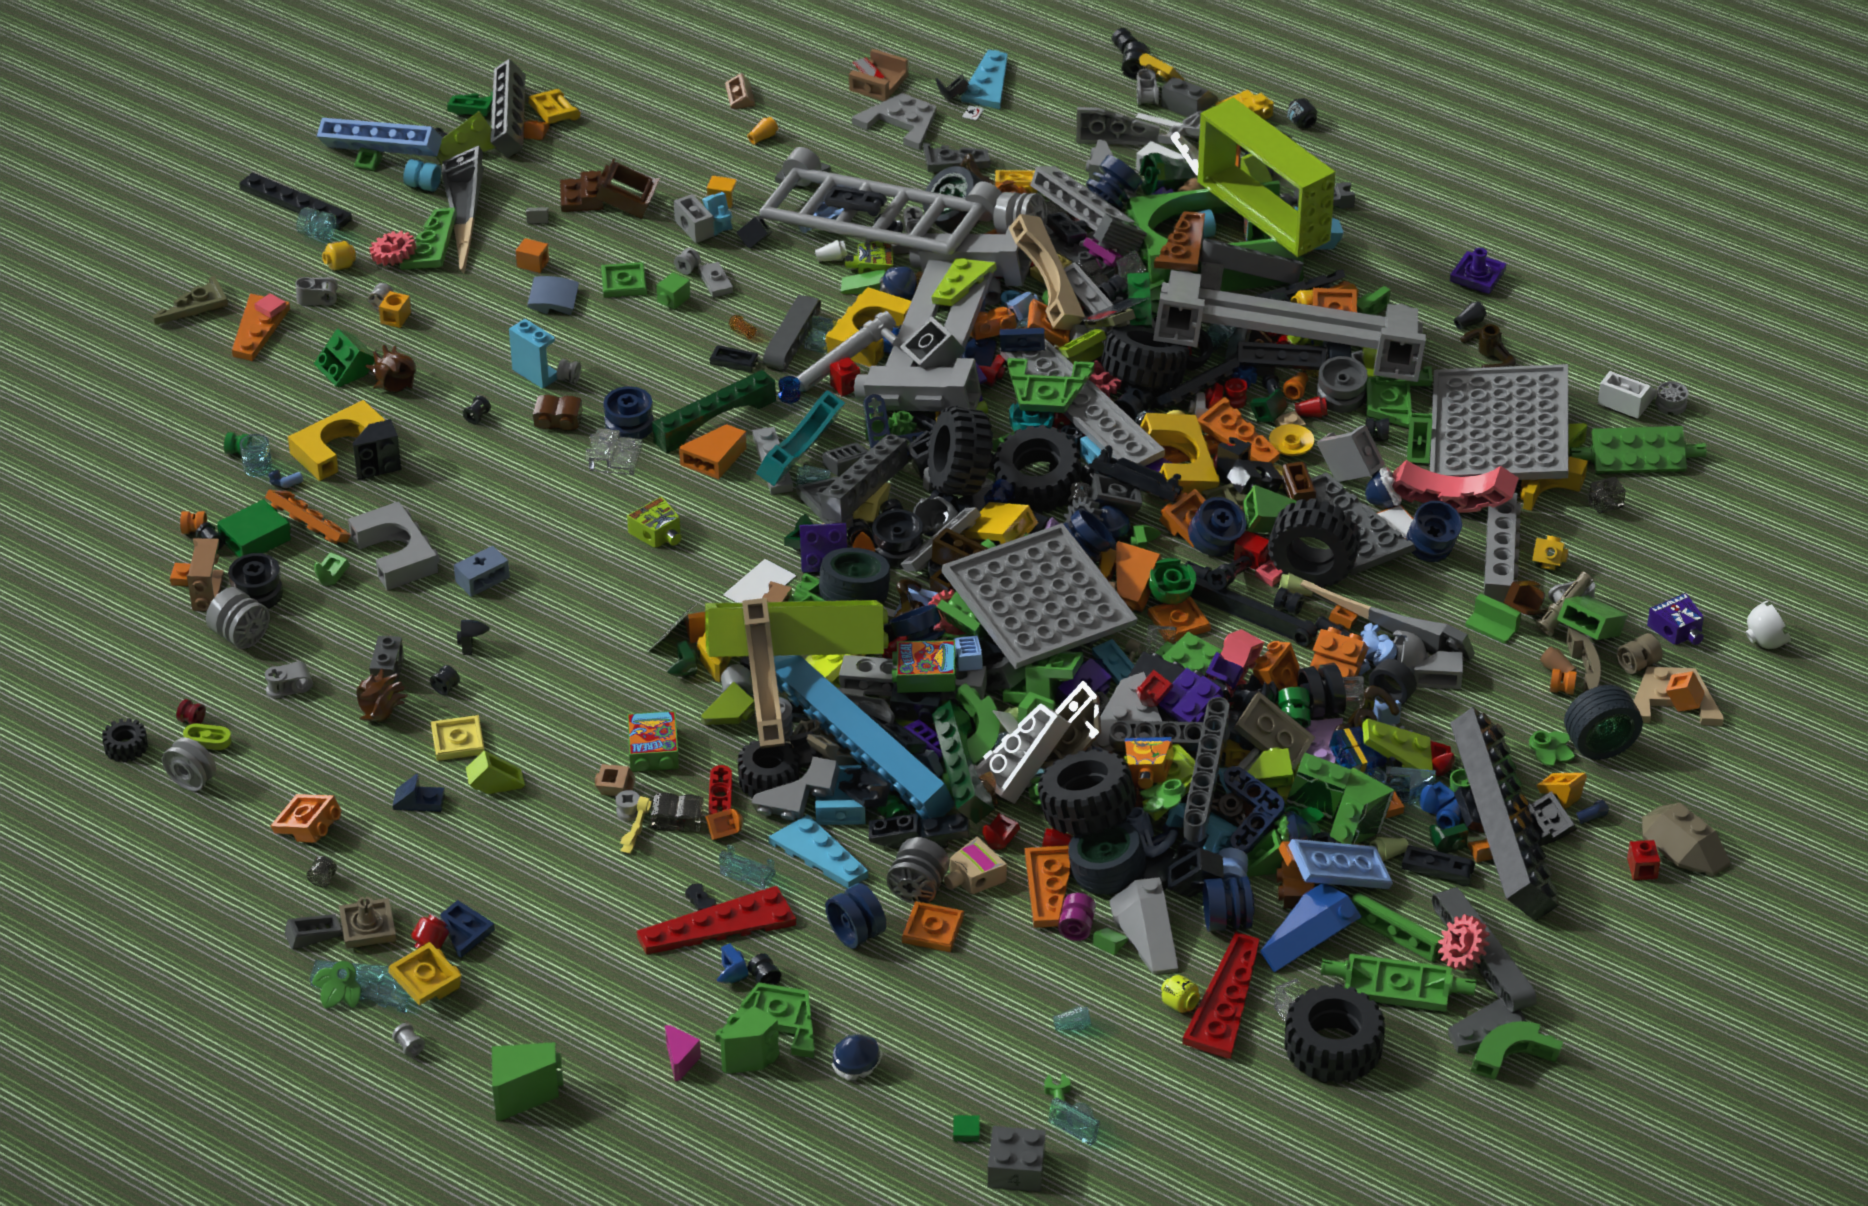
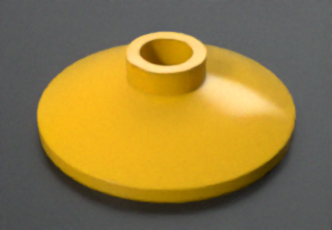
(1292, 439)

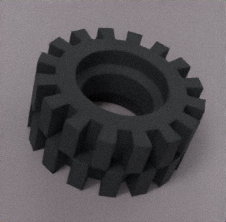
(124, 730)

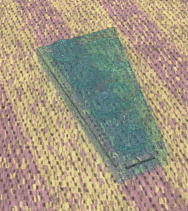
(374, 982)

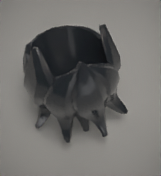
(1245, 692)

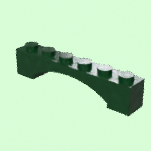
(674, 429)
(968, 791)

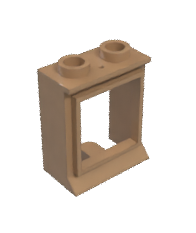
(202, 580)

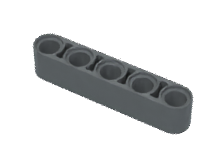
(1251, 261)
(791, 332)
(1158, 729)

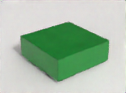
(966, 1128)

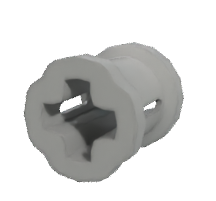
(406, 1037)

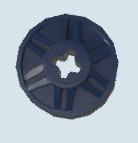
(1116, 179)
(1434, 531)
(918, 625)
(1228, 903)

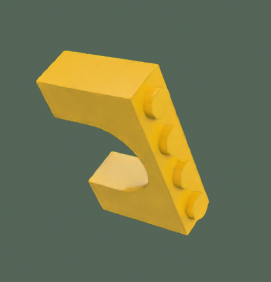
(864, 309)
(1185, 434)
(309, 444)

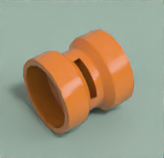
(191, 522)
(1568, 683)

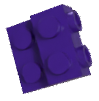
(1189, 697)

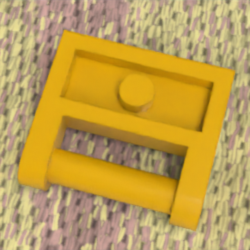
(1160, 68)
(548, 108)

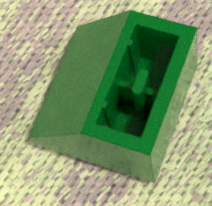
(344, 358)

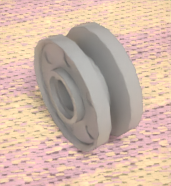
(189, 764)

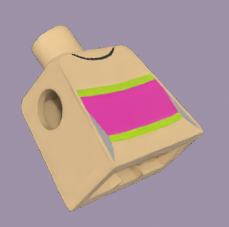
(975, 868)

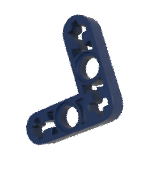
(882, 408)
(1260, 812)

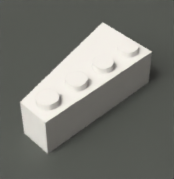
(1023, 752)

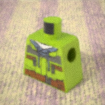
(871, 257)
(655, 524)

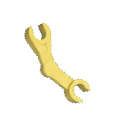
(629, 839)

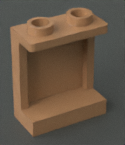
(891, 66)

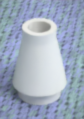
(832, 252)

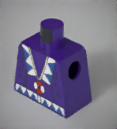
(1677, 620)

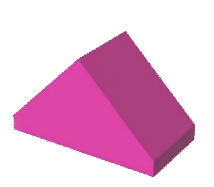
(683, 1050)

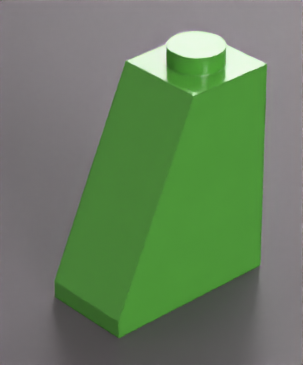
(1262, 509)

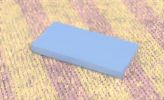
(1340, 864)

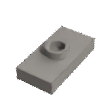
(715, 279)

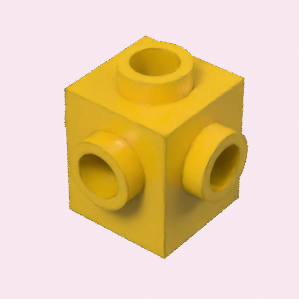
(1541, 550)

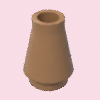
(1555, 659)

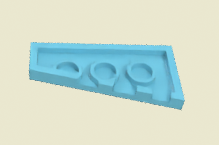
(987, 81)
(819, 850)

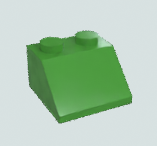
(750, 1042)

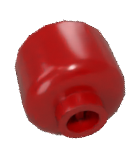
(430, 930)

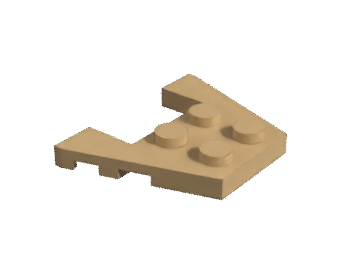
(1653, 693)

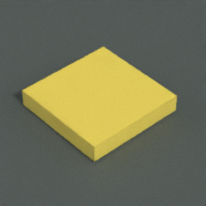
(457, 737)

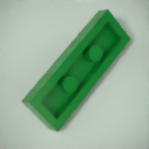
(1140, 288)

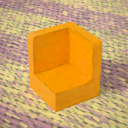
(722, 184)

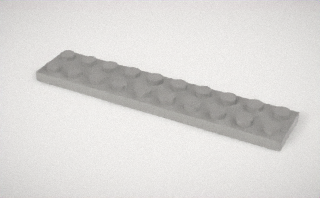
(1094, 411)

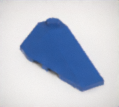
(1312, 921)

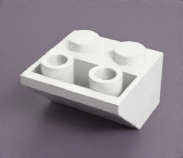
(1625, 394)

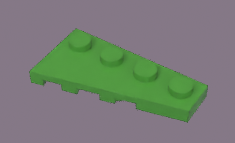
(433, 241)

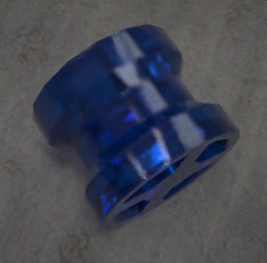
(789, 389)

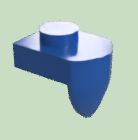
(1435, 797)
(734, 965)

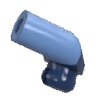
(284, 482)

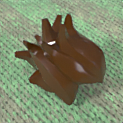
(393, 370)
(379, 697)

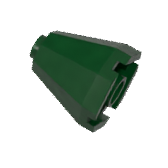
(1163, 172)

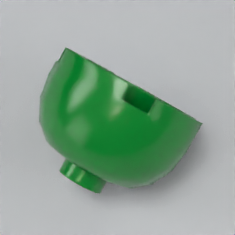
(1171, 581)

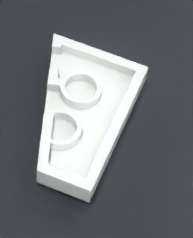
(1188, 151)

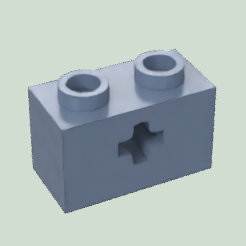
(481, 571)

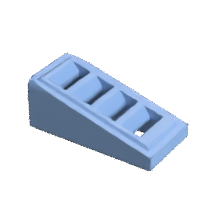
(968, 653)

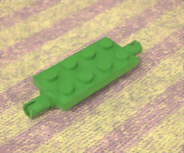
(1638, 450)
(1399, 981)

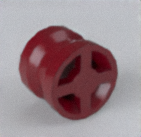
(190, 712)

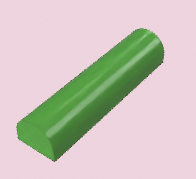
(1397, 927)

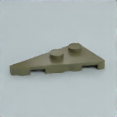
(194, 302)

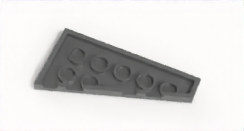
(1378, 539)

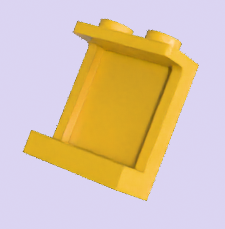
(1002, 523)

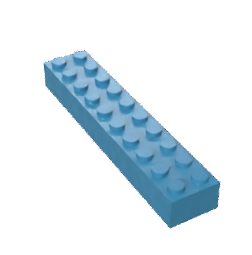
(862, 736)

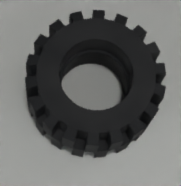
(766, 767)

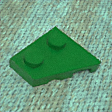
(470, 104)

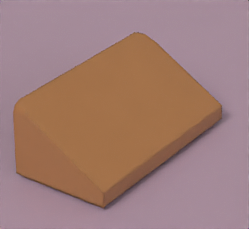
(740, 92)

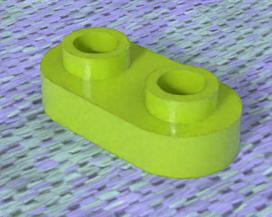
(209, 736)

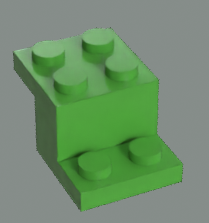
(959, 615)
(1190, 652)
(1045, 676)

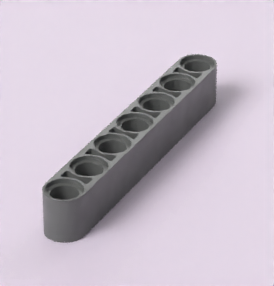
(1206, 769)
(1496, 965)

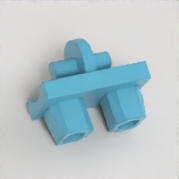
(718, 208)

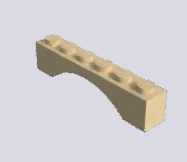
(1034, 240)
(763, 673)

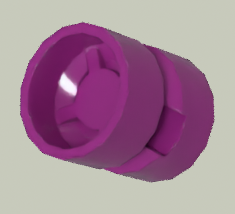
(1077, 916)

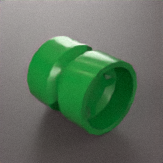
(1295, 703)

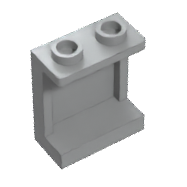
(1351, 454)

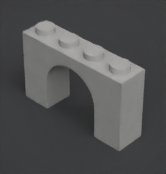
(395, 523)

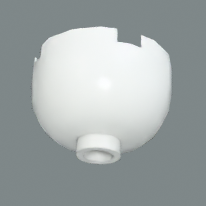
(1766, 627)

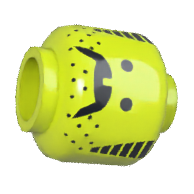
(1180, 993)

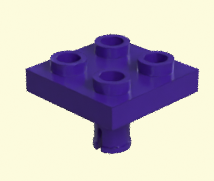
(1478, 271)
(818, 541)

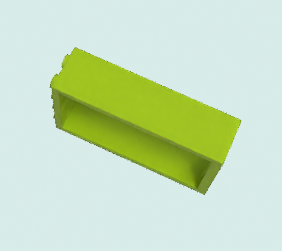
(1235, 124)
(801, 628)

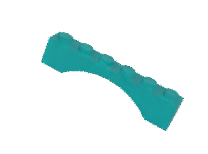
(787, 453)

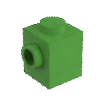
(673, 291)

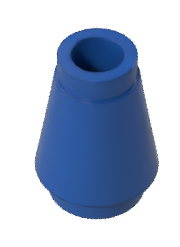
(1449, 815)

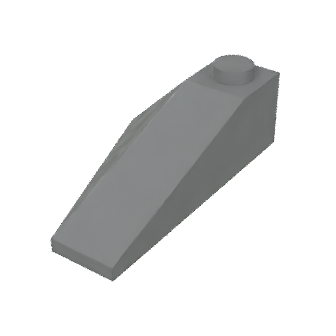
(1114, 128)
(1145, 921)

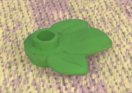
(1551, 747)
(1164, 795)
(338, 989)

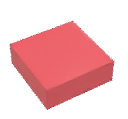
(270, 305)
(1269, 573)

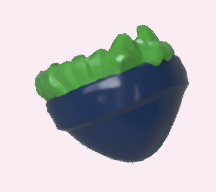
(1293, 827)

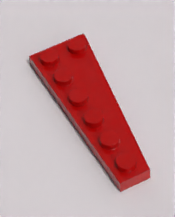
(751, 912)
(1222, 1006)

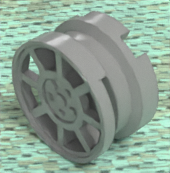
(1672, 398)

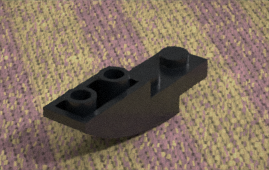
(896, 830)

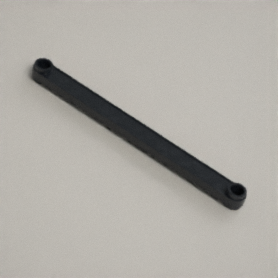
(1293, 628)

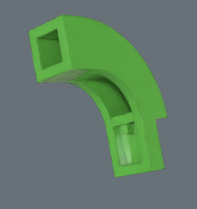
(985, 721)
(1511, 1039)

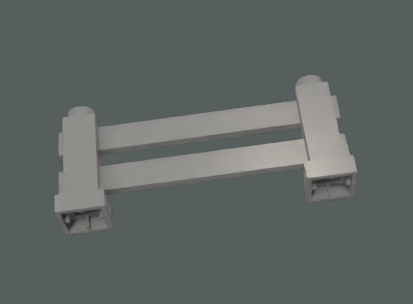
(1395, 336)
(955, 385)

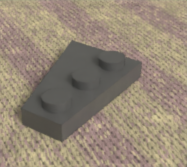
(941, 158)
(1473, 1029)

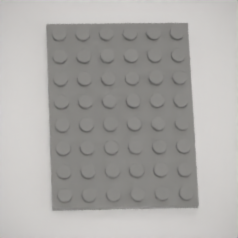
(1501, 419)

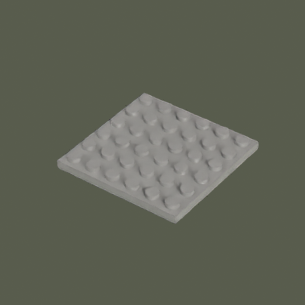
(1039, 595)

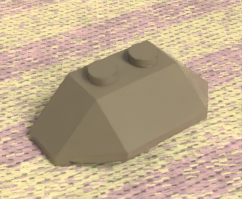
(1083, 713)
(1685, 839)

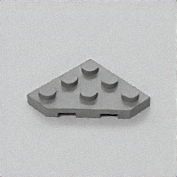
(1125, 707)

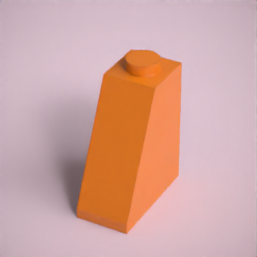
(714, 451)
(1132, 574)

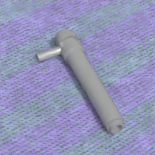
(871, 332)

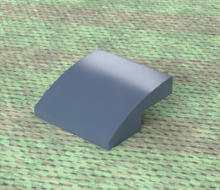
(552, 293)

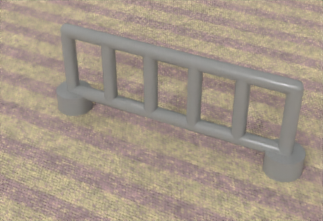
(805, 166)

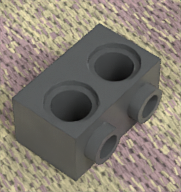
(387, 656)

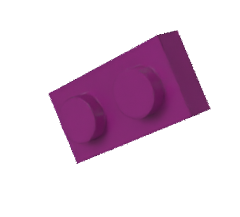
(1110, 256)

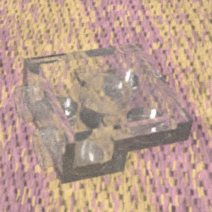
(613, 453)

